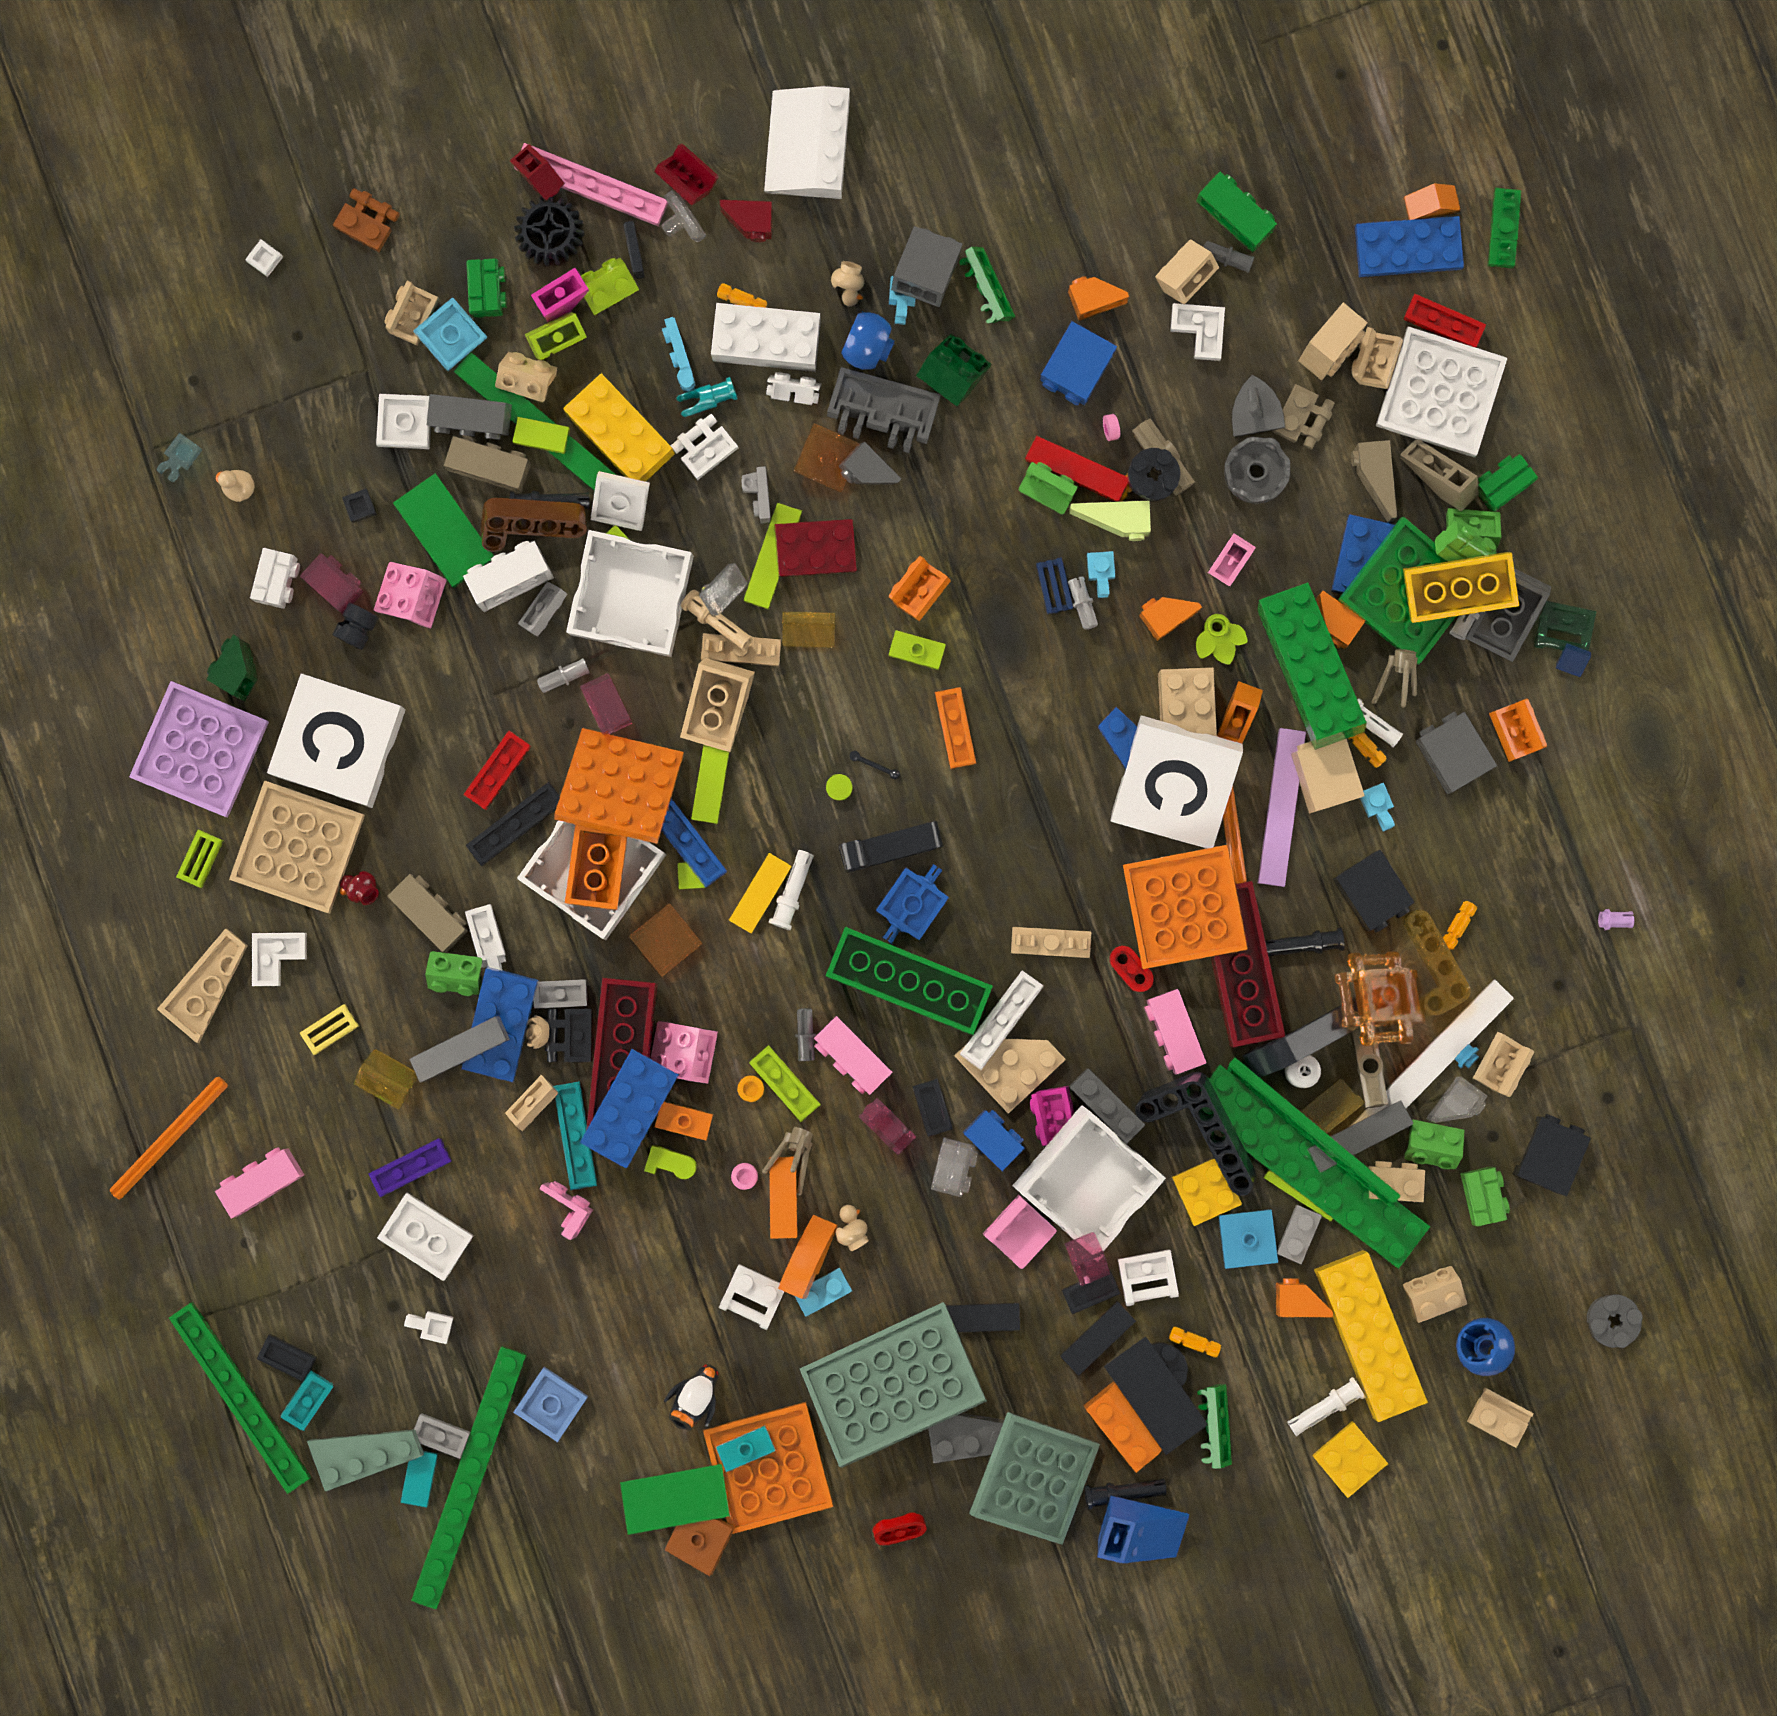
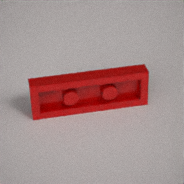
(1444, 321)
(497, 770)

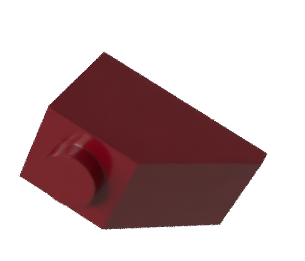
(537, 172)
(750, 218)

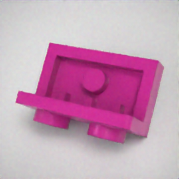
(1052, 1112)

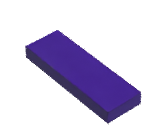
(410, 1167)

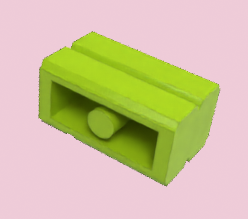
(555, 335)

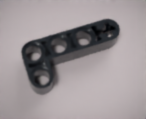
(890, 846)

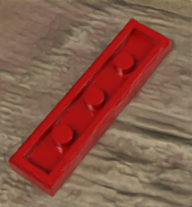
(1078, 468)

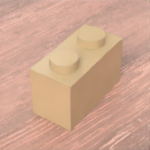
(1187, 271)

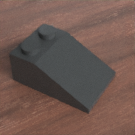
(1507, 628)

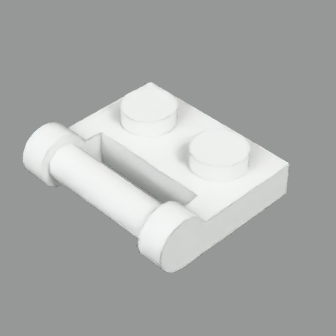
(1144, 1269)
(756, 1288)

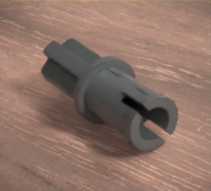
(1229, 256)
(805, 1035)

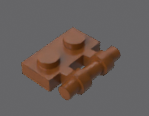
(363, 227)

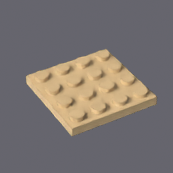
(297, 847)

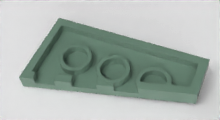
(355, 1457)

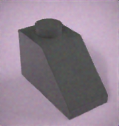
(867, 468)

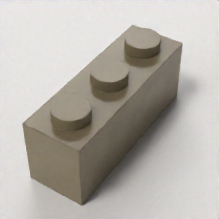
(487, 463)
(428, 912)

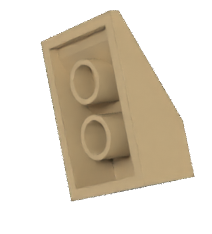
(717, 704)

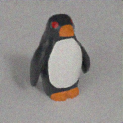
(694, 1398)

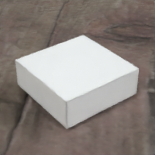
(264, 258)

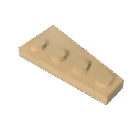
(201, 990)

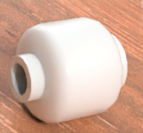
(1294, 1075)

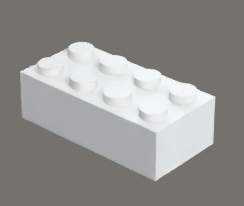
(765, 337)

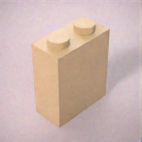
(1327, 775)

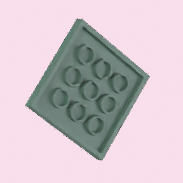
(1034, 1478)

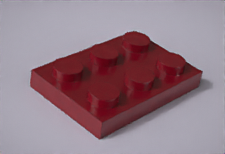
(815, 548)

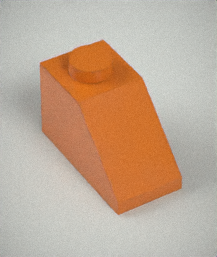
(1095, 296)
(1167, 614)
(1339, 619)
(1240, 712)
(1298, 1300)

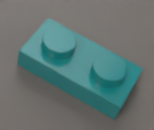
(306, 1400)

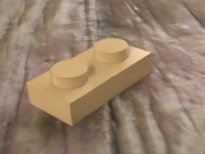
(531, 1103)

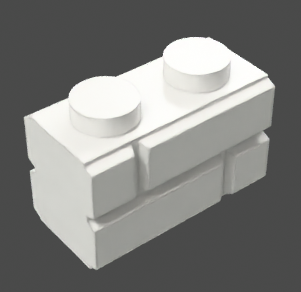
(275, 578)

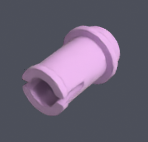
(1615, 919)

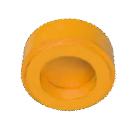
(750, 1088)

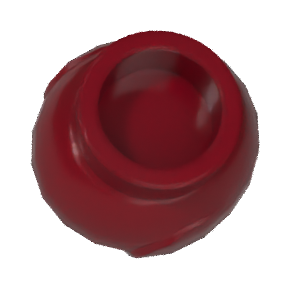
(360, 888)

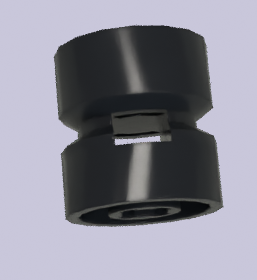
(355, 626)

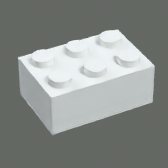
(508, 575)

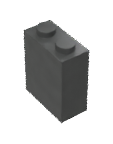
(926, 266)
(1455, 752)

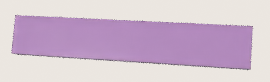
(1280, 810)

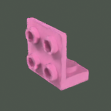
(410, 594)
(684, 1050)
(574, 1221)
(1020, 1232)

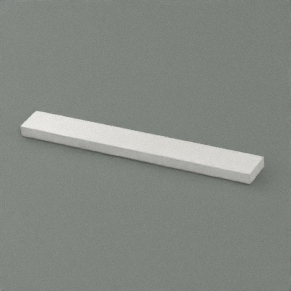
(1445, 1047)

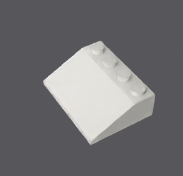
(807, 142)

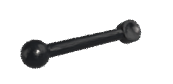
(855, 756)

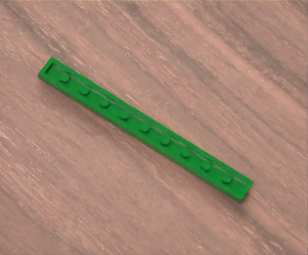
(469, 1477)

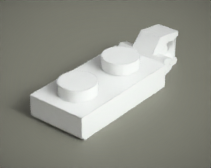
(486, 936)

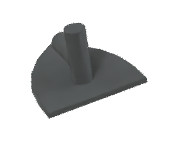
(1256, 409)

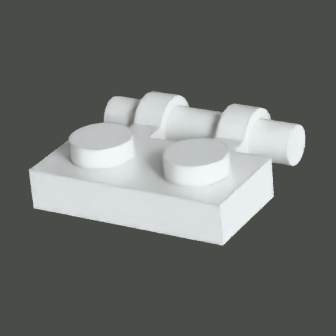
(709, 452)

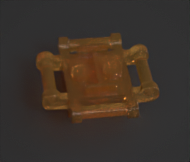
(1381, 997)

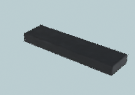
(514, 824)

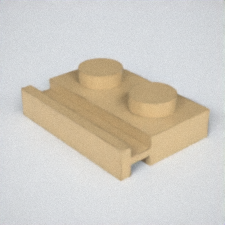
(1500, 1417)

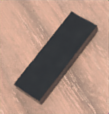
(985, 1317)
(1097, 1338)

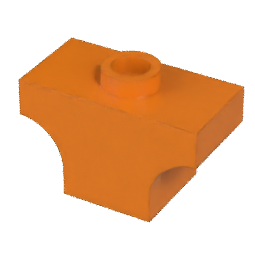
(684, 1120)

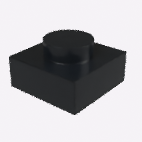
(359, 505)

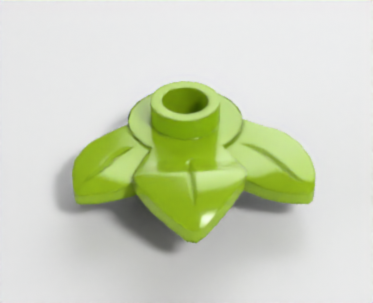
(1220, 643)

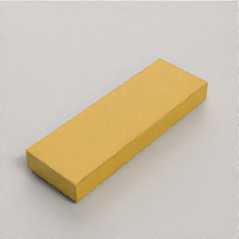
(760, 893)

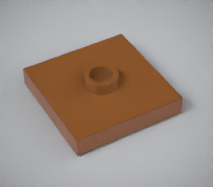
(700, 1543)

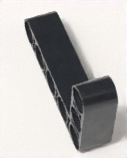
(1299, 1043)
(1206, 1122)

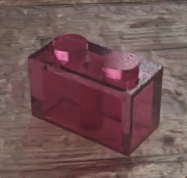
(332, 583)

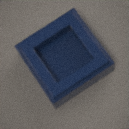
(1573, 660)

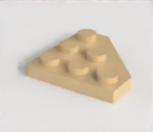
(1015, 1069)

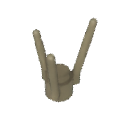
(1404, 662)
(799, 1143)

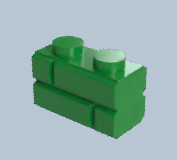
(485, 288)
(1506, 482)

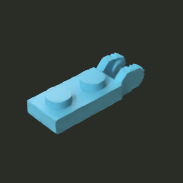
(679, 355)

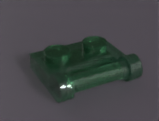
(1565, 620)

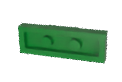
(1504, 228)
(988, 284)
(1217, 1426)

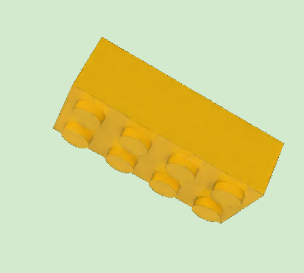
(618, 430)
(1461, 587)

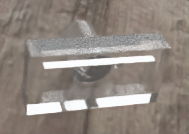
(681, 218)
(723, 589)

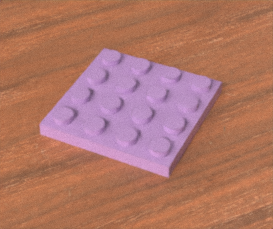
(199, 749)

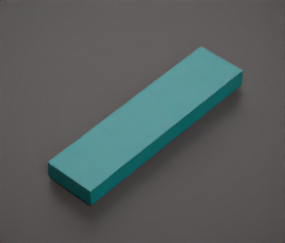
(573, 1127)

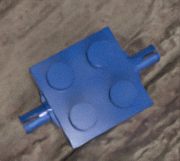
(912, 904)

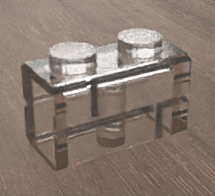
(953, 1167)

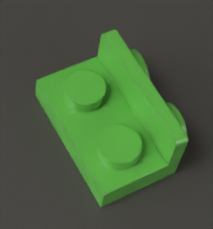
(1483, 522)

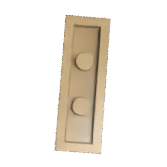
(760, 652)
(1051, 942)

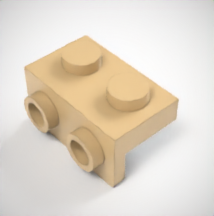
(410, 311)
(1376, 359)
(525, 376)
(1503, 1065)
(1406, 1181)
(1435, 1293)

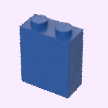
(1077, 364)

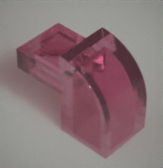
(887, 1126)

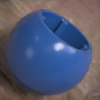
(868, 341)
(1473, 1340)

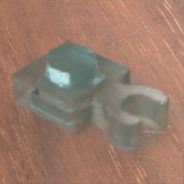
(180, 453)

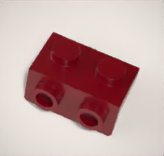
(687, 175)

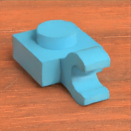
(901, 302)
(1101, 569)
(1377, 803)

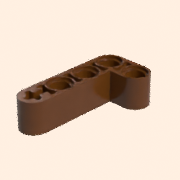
(529, 517)

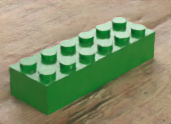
(1311, 666)
(909, 981)

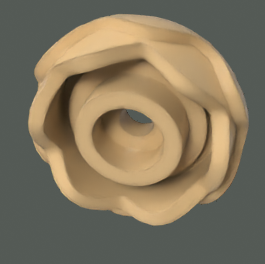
(537, 1032)

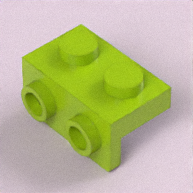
(608, 285)

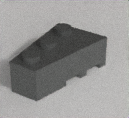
(964, 1437)

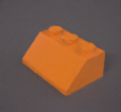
(595, 868)
(1123, 1426)

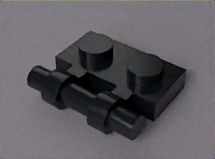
(577, 1035)

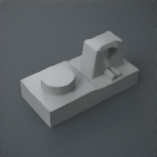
(758, 484)

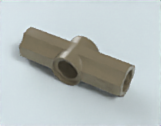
(1150, 437)
(1372, 1083)

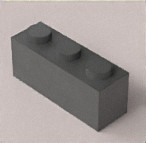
(468, 416)
(1106, 1105)

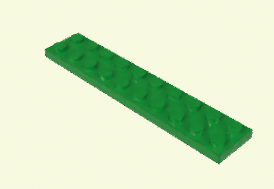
(1284, 1151)

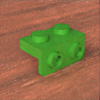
(1048, 488)
(454, 973)
(1435, 1145)

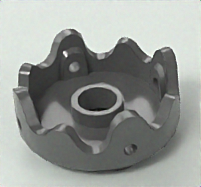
(1261, 452)

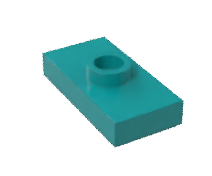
(745, 1448)

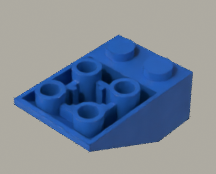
(1139, 1532)

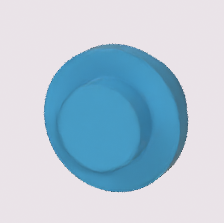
(1467, 1056)

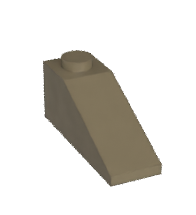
(1376, 473)
(1441, 474)

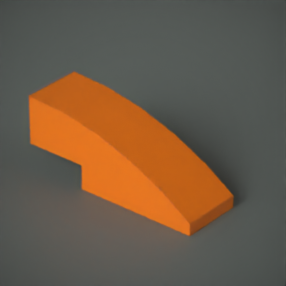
(783, 1199)
(808, 1257)

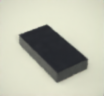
(634, 251)
(932, 1107)
(1085, 1296)
(286, 1357)

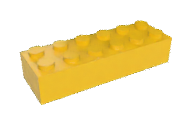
(1370, 1336)

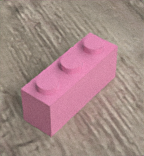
(1174, 1032)
(852, 1056)
(259, 1182)

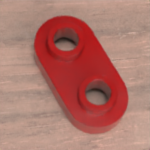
(1131, 969)
(899, 1529)

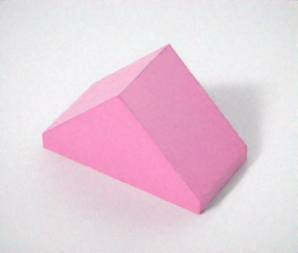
(1231, 559)

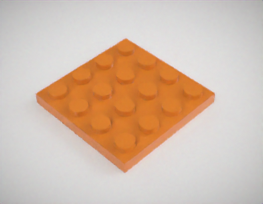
(619, 786)
(1185, 907)
(780, 1483)

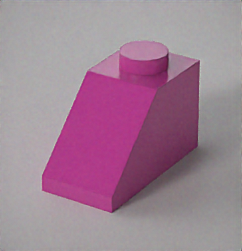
(560, 295)

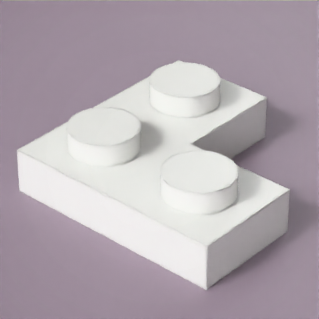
(1206, 323)
(269, 950)

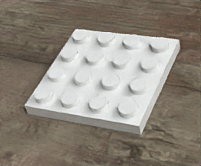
(1441, 392)

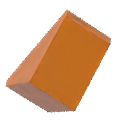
(1432, 202)

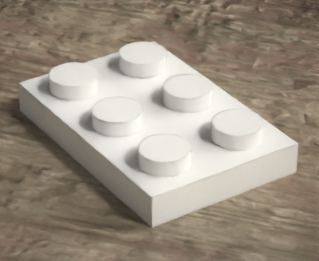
(425, 1236)

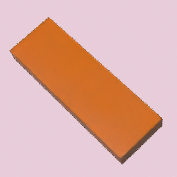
(955, 728)

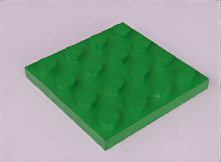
(1381, 595)

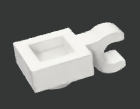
(434, 1326)

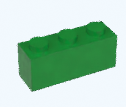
(1237, 211)

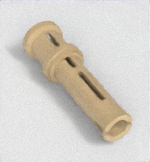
(727, 628)

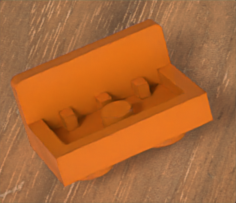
(918, 588)
(1518, 730)

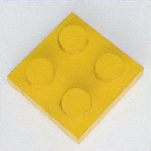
(1205, 1192)
(1350, 1459)

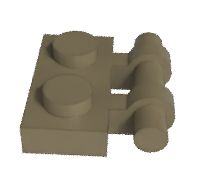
(1296, 411)

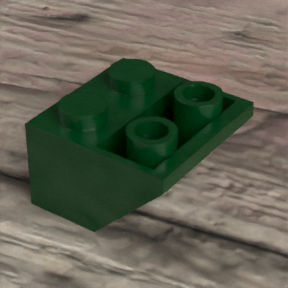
(953, 369)
(234, 668)

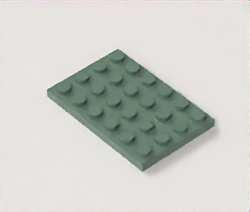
(892, 1385)

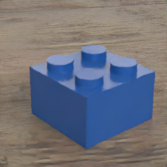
(993, 1139)

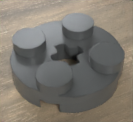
(1599, 1324)

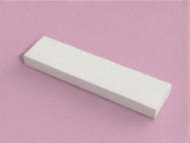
(1001, 1020)

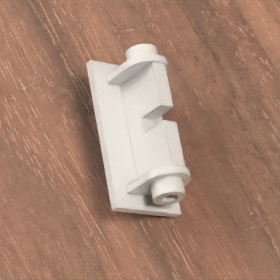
(784, 385)

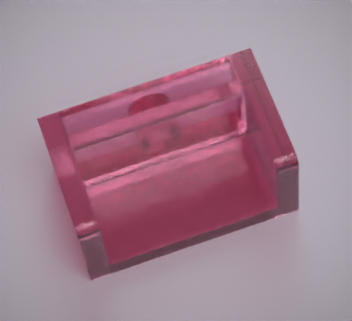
(605, 704)
(1087, 1258)

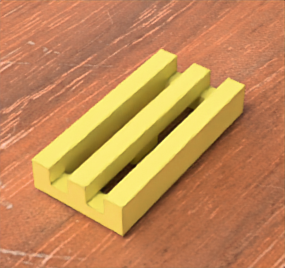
(348, 1017)

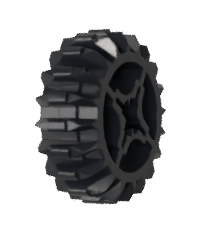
(558, 233)

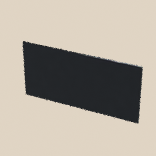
(1155, 1395)

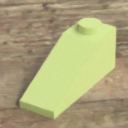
(1121, 518)

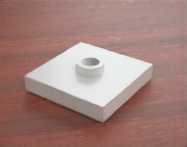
(403, 421)
(620, 501)

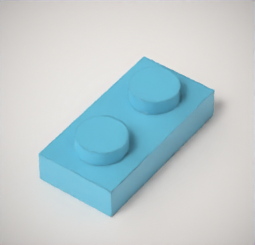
(825, 1291)

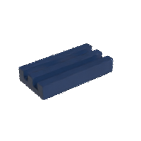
(1049, 564)

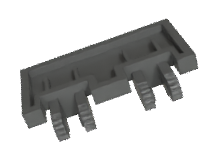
(883, 404)

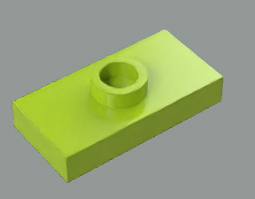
(917, 650)

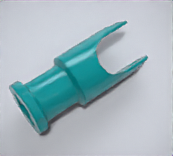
(708, 396)

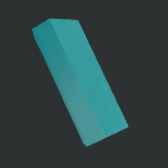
(419, 1480)

